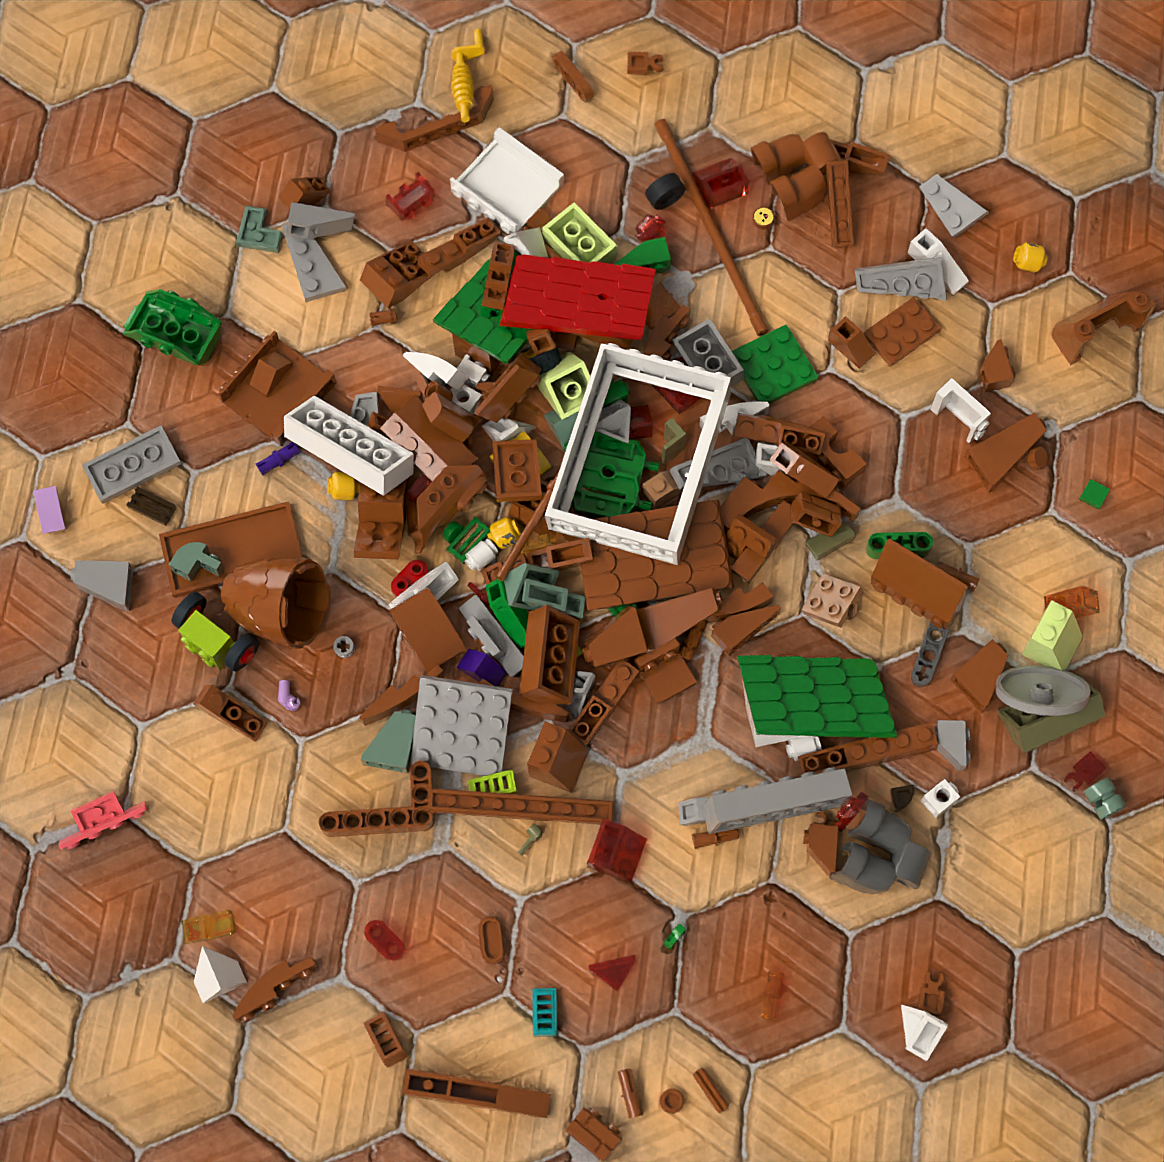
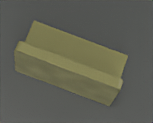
(675, 441)

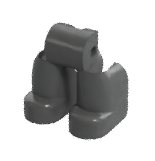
(873, 874)

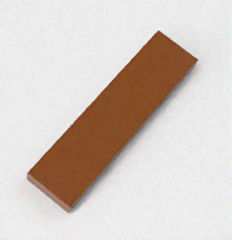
(840, 203)

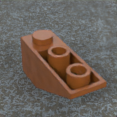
(804, 469)
(229, 712)

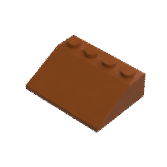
(918, 585)

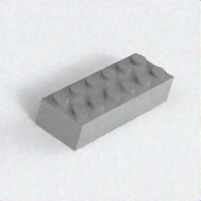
(776, 800)

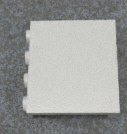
(508, 182)

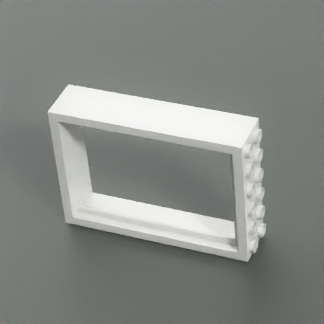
(655, 371)

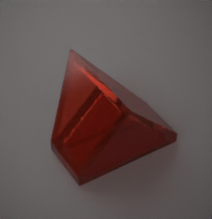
(640, 422)

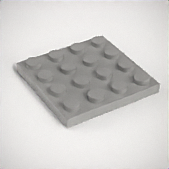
(461, 725)

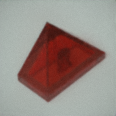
(613, 971)

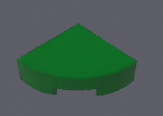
(676, 934)

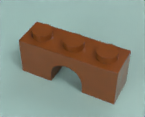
(843, 466)

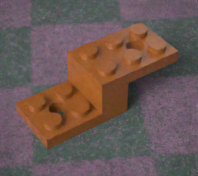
(382, 520)

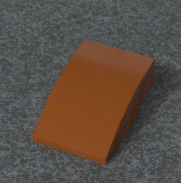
(427, 629)

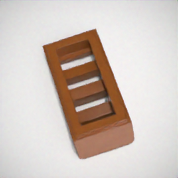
(392, 1057)

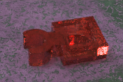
(1086, 769)

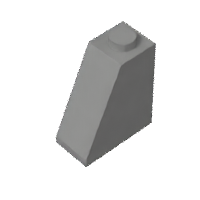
(105, 580)

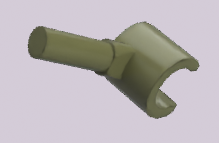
(535, 834)

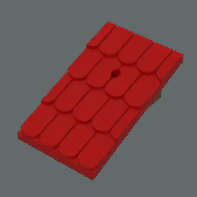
(579, 298)

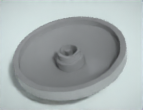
(1042, 690)

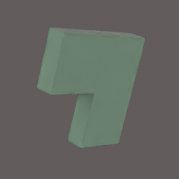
(252, 233)

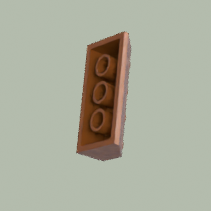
(430, 445)
(549, 656)

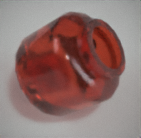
(650, 228)

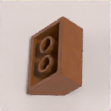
(508, 389)

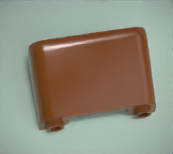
(1124, 308)

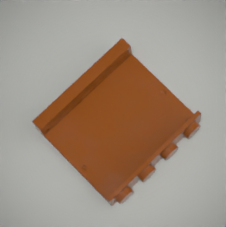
(296, 386)

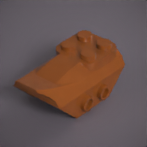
(442, 499)

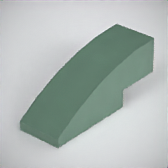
(540, 594)

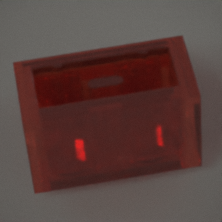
(722, 182)
(616, 851)

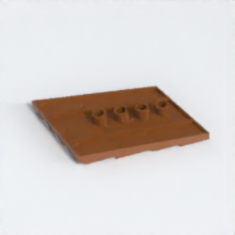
(629, 578)

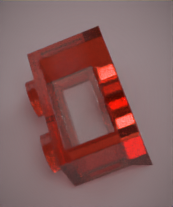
(411, 198)

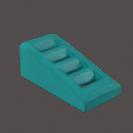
(544, 1032)

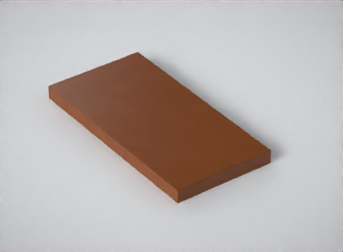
(236, 541)

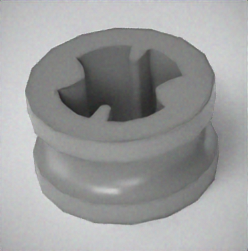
(348, 653)

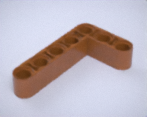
(387, 814)

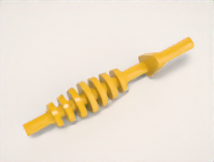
(462, 82)

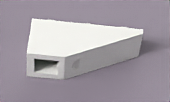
(928, 246)

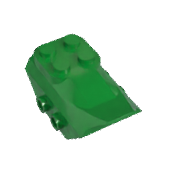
(174, 326)

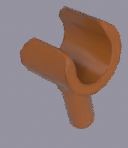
(826, 821)

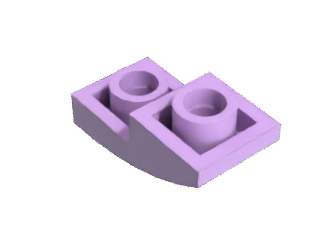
(49, 509)

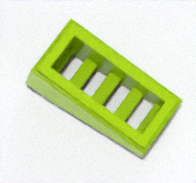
(495, 777)

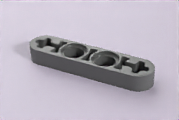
(928, 645)

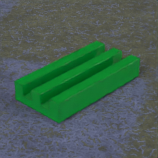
(457, 554)

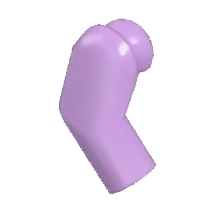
(285, 698)

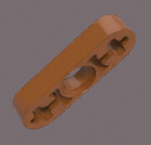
(572, 76)

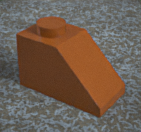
(822, 845)

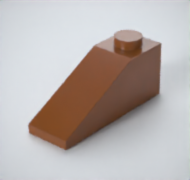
(739, 628)

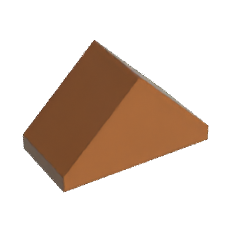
(269, 372)

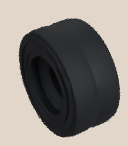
(665, 191)

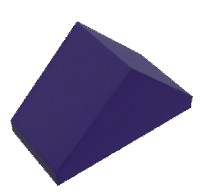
(479, 666)

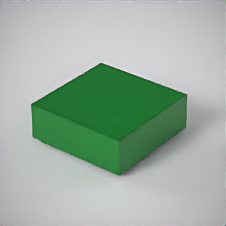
(1094, 494)

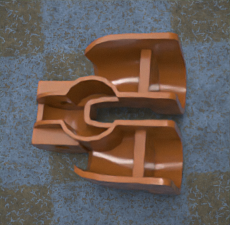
(779, 158)

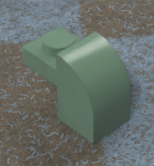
(193, 556)

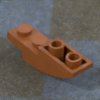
(459, 249)
(664, 332)
(777, 431)
(604, 702)
(263, 992)

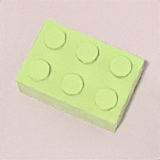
(578, 237)

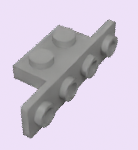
(495, 640)

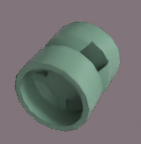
(1105, 798)

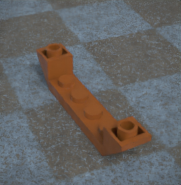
(389, 135)

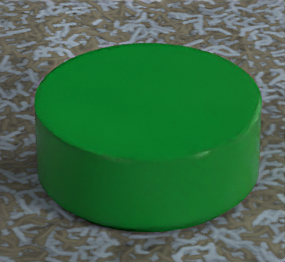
(452, 531)

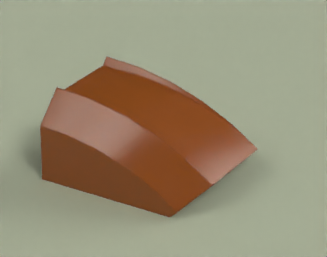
(523, 511)

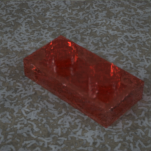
(850, 810)

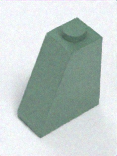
(393, 744)

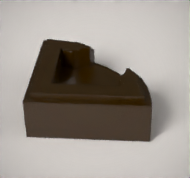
(902, 796)

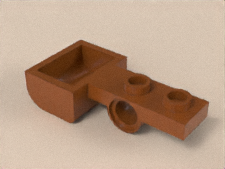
(442, 411)

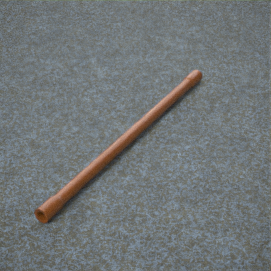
(755, 317)

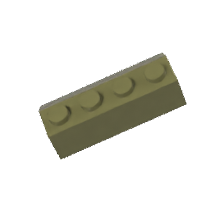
(1034, 730)

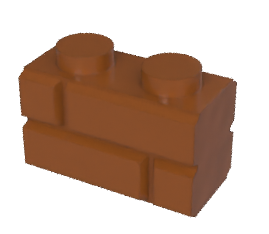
(816, 514)
(594, 1134)

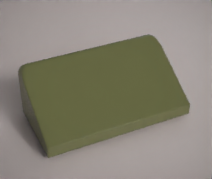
(823, 545)

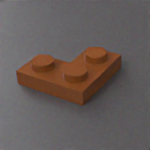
(747, 534)

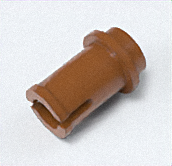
(383, 317)

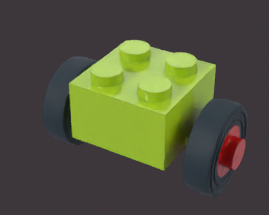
(209, 640)

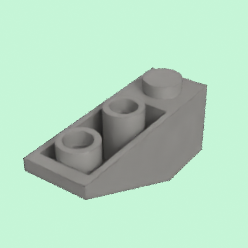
(314, 221)

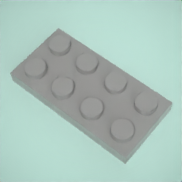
(131, 464)

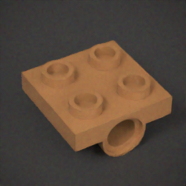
(833, 601)

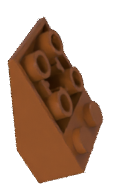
(395, 274)

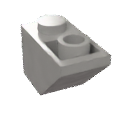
(952, 742)

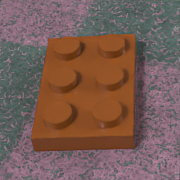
(902, 331)
(516, 470)

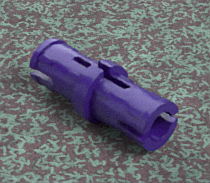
(277, 458)

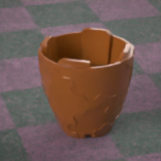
(278, 599)

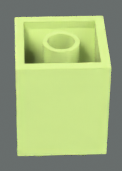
(565, 385)
(1054, 638)

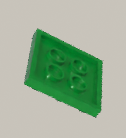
(774, 365)

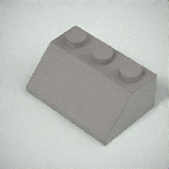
(707, 349)

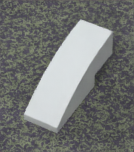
(437, 369)
(730, 416)
(437, 580)

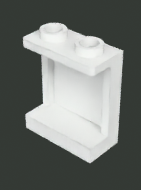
(963, 407)

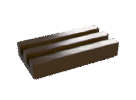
(136, 498)

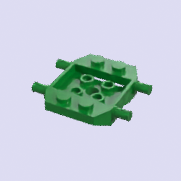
(627, 464)

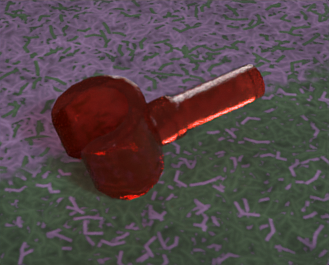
(483, 597)

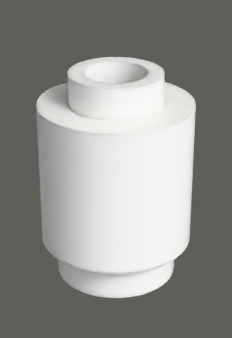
(481, 555)
(803, 746)

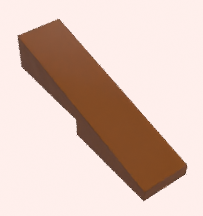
(778, 526)

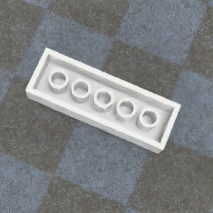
(348, 445)

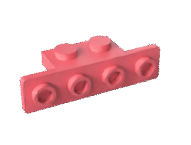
(99, 815)

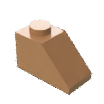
(660, 489)

